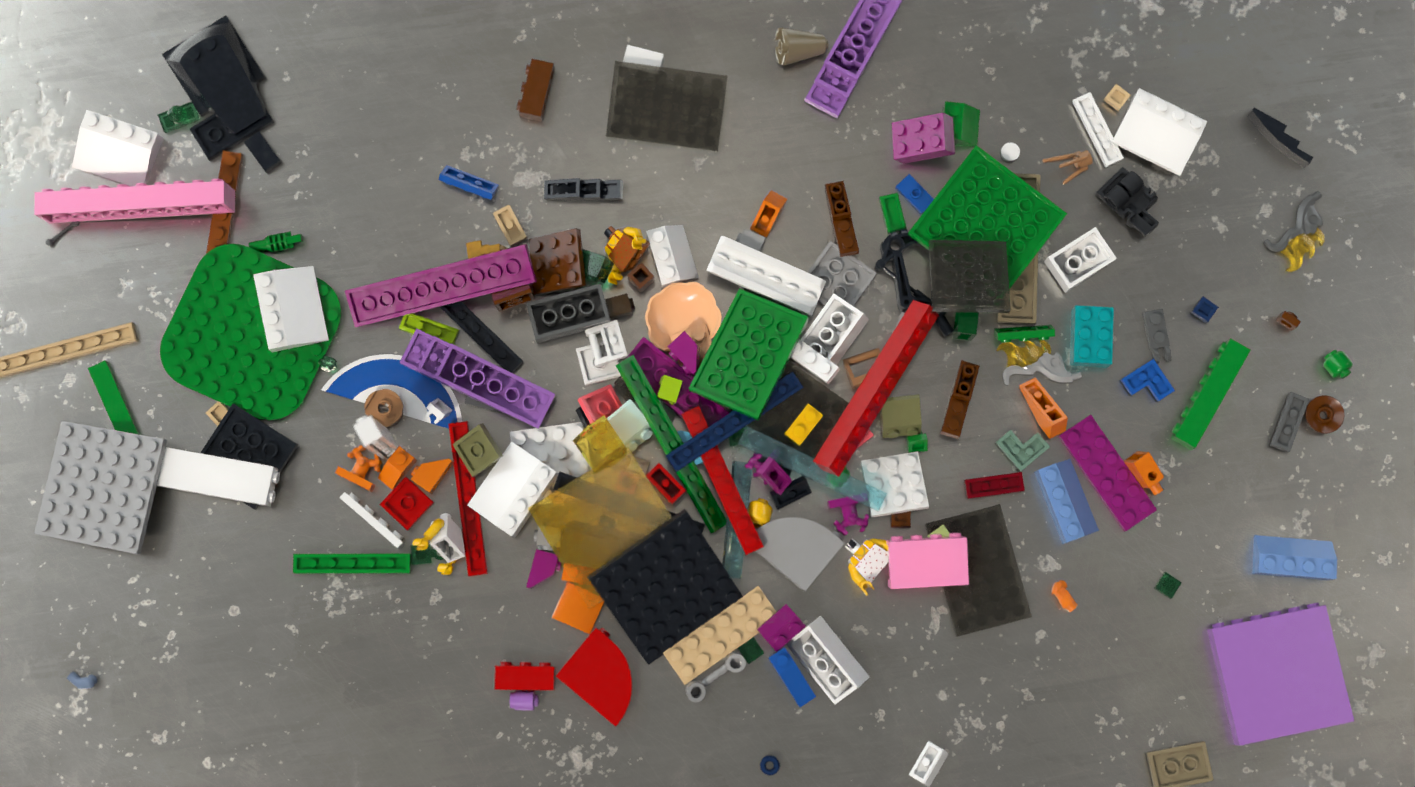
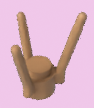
(1080, 159)

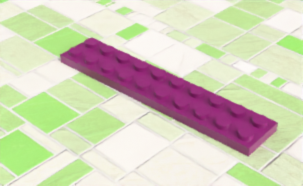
(440, 285)

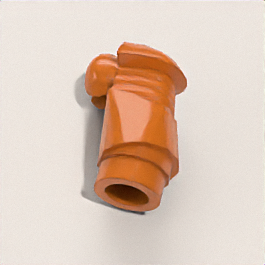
(1063, 595)

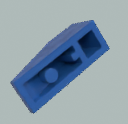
(792, 677)

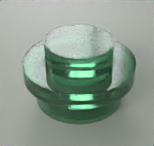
(327, 363)

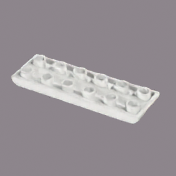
(766, 275)

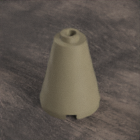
(798, 45)

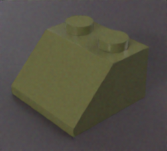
(901, 416)

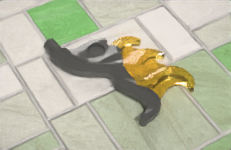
(1303, 236)

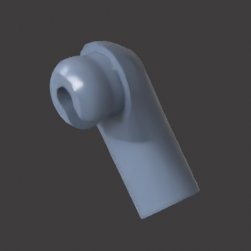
(82, 683)

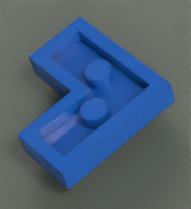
(1150, 376)

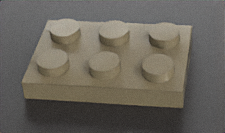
(1180, 765)

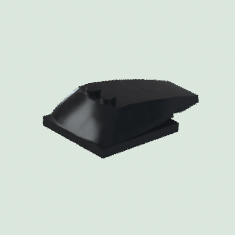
(219, 75)

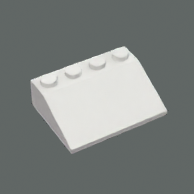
(1159, 131)
(116, 149)
(290, 308)
(512, 488)

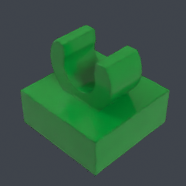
(917, 443)

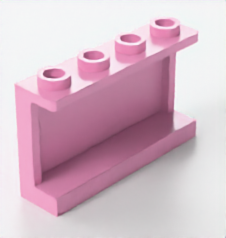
(927, 561)

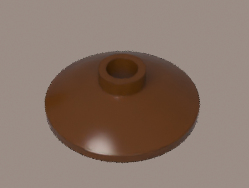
(1333, 411)

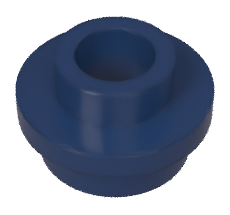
(765, 770)

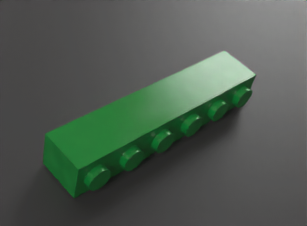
(1210, 394)

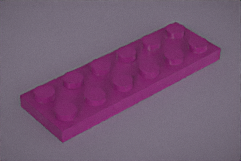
(656, 364)
(1107, 473)

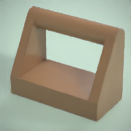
(856, 381)

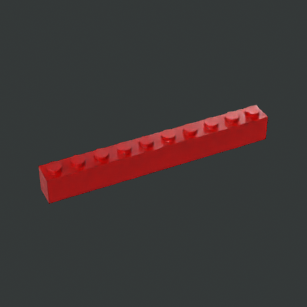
(875, 388)

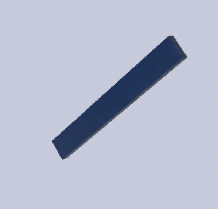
(728, 426)

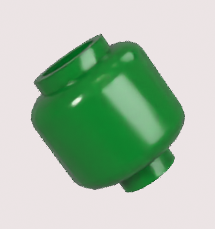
(1337, 364)

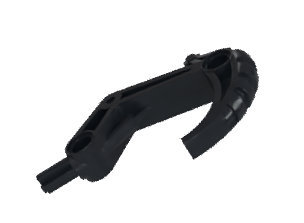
(902, 287)

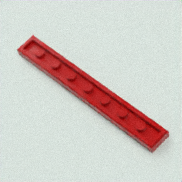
(470, 518)

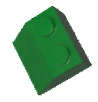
(964, 122)

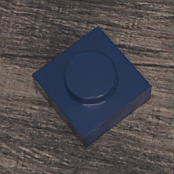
(1204, 309)

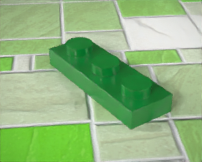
(1024, 333)

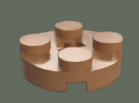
(384, 397)

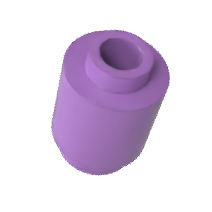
(524, 700)

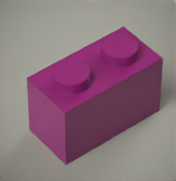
(781, 627)

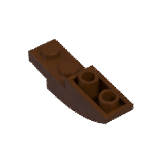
(841, 219)
(959, 399)

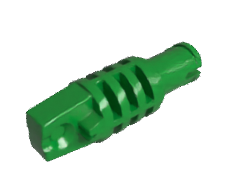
(276, 242)

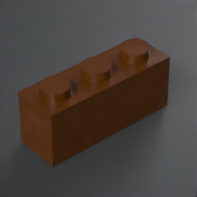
(536, 89)

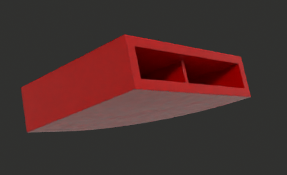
(600, 676)

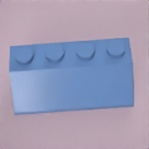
(1066, 501)
(1294, 558)

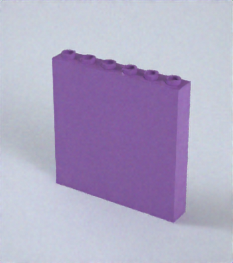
(1280, 674)

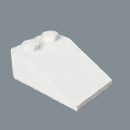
(1080, 259)

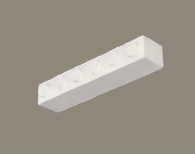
(375, 437)

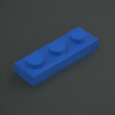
(468, 182)

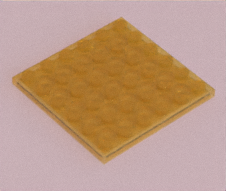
(599, 519)

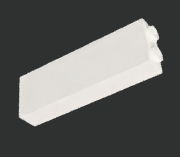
(218, 477)

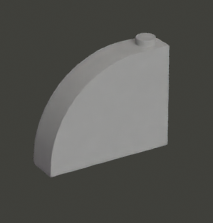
(798, 548)

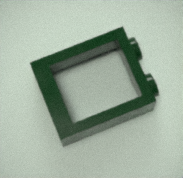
(965, 325)

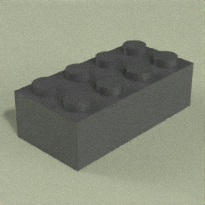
(568, 313)

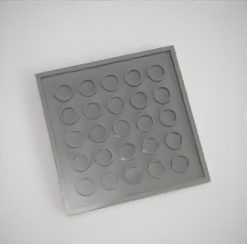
(101, 487)

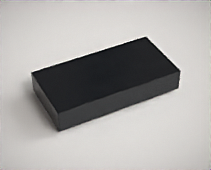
(262, 151)

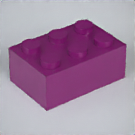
(923, 138)

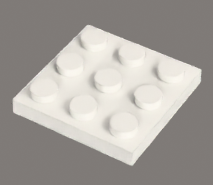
(901, 480)

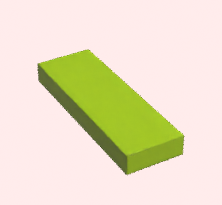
(444, 332)

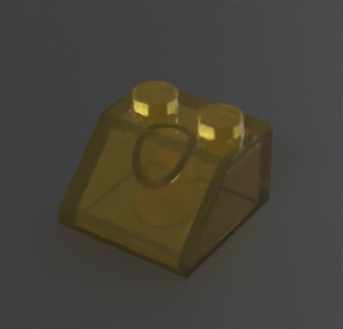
(599, 444)

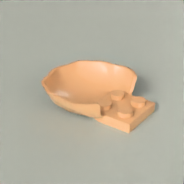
(681, 309)

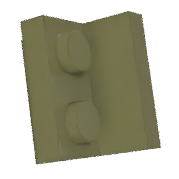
(477, 450)

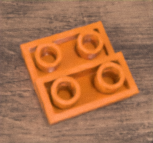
(574, 611)

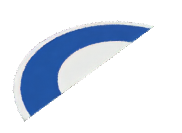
(385, 372)

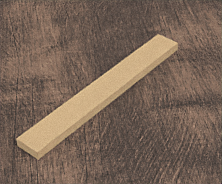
(67, 349)

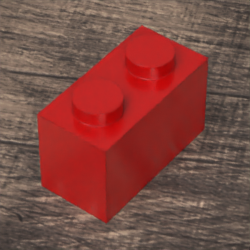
(665, 484)

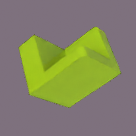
(669, 388)

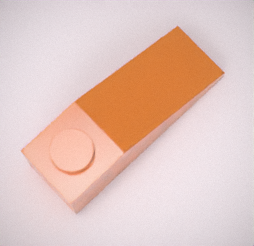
(1044, 408)

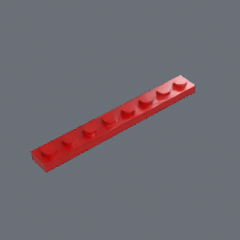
(725, 486)

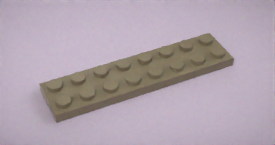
(1024, 291)

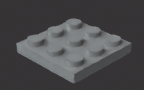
(843, 275)

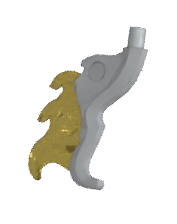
(1035, 359)

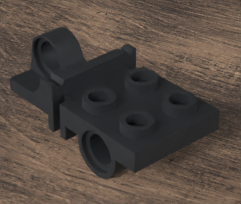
(1130, 198)

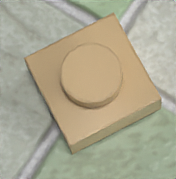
(1117, 97)

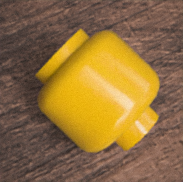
(759, 512)

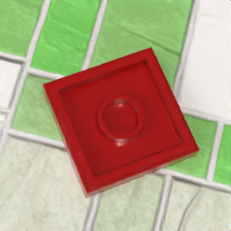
(406, 503)

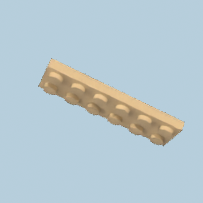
(720, 635)

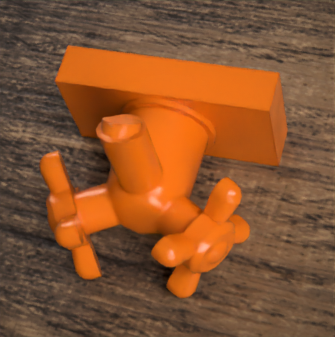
(360, 469)

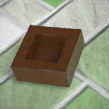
(1288, 320)
(901, 520)

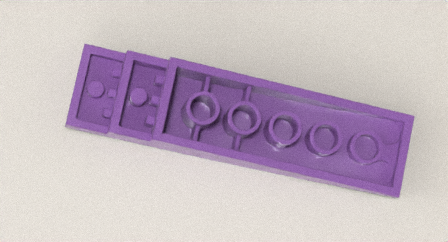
(851, 55)
(477, 378)

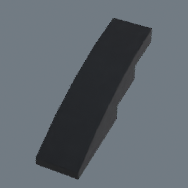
(1274, 132)
(583, 190)

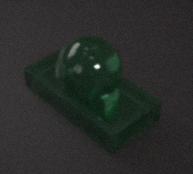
(178, 117)

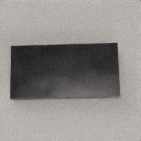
(216, 138)

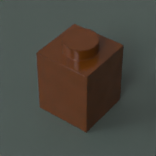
(641, 277)

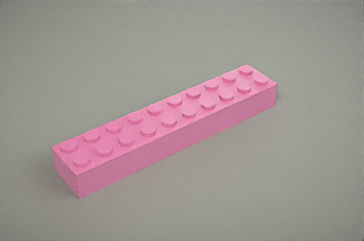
(134, 201)

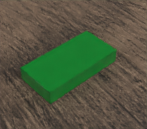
(892, 212)

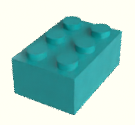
(1091, 336)

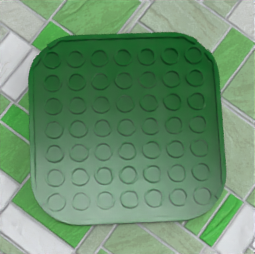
(221, 341)

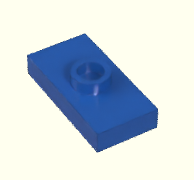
(914, 193)

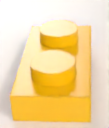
(803, 424)

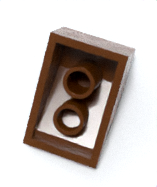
(512, 297)

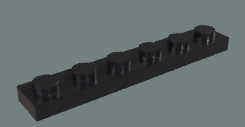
(482, 335)

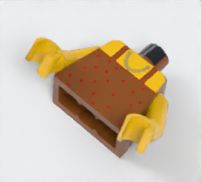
(624, 250)

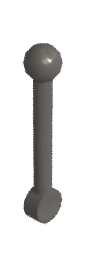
(49, 242)

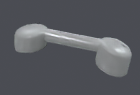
(696, 690)

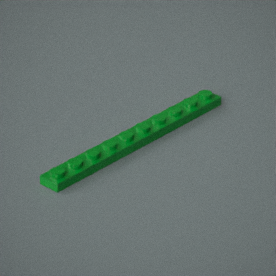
(669, 441)

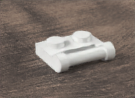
(612, 340)

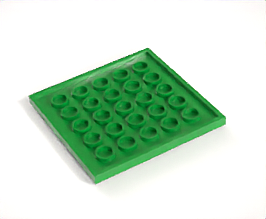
(990, 205)

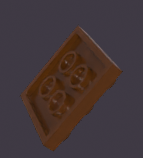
(557, 261)

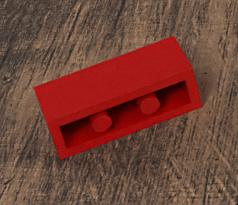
(524, 676)

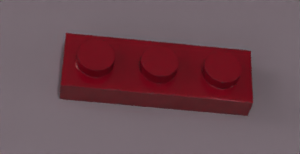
(994, 485)

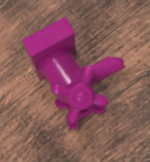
(770, 472)
(849, 513)

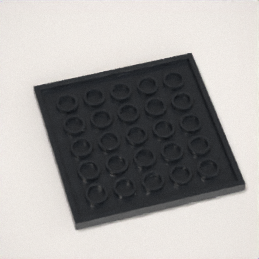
(665, 586)

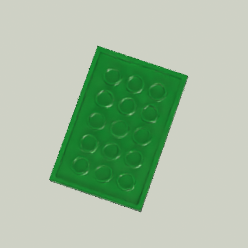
(748, 354)

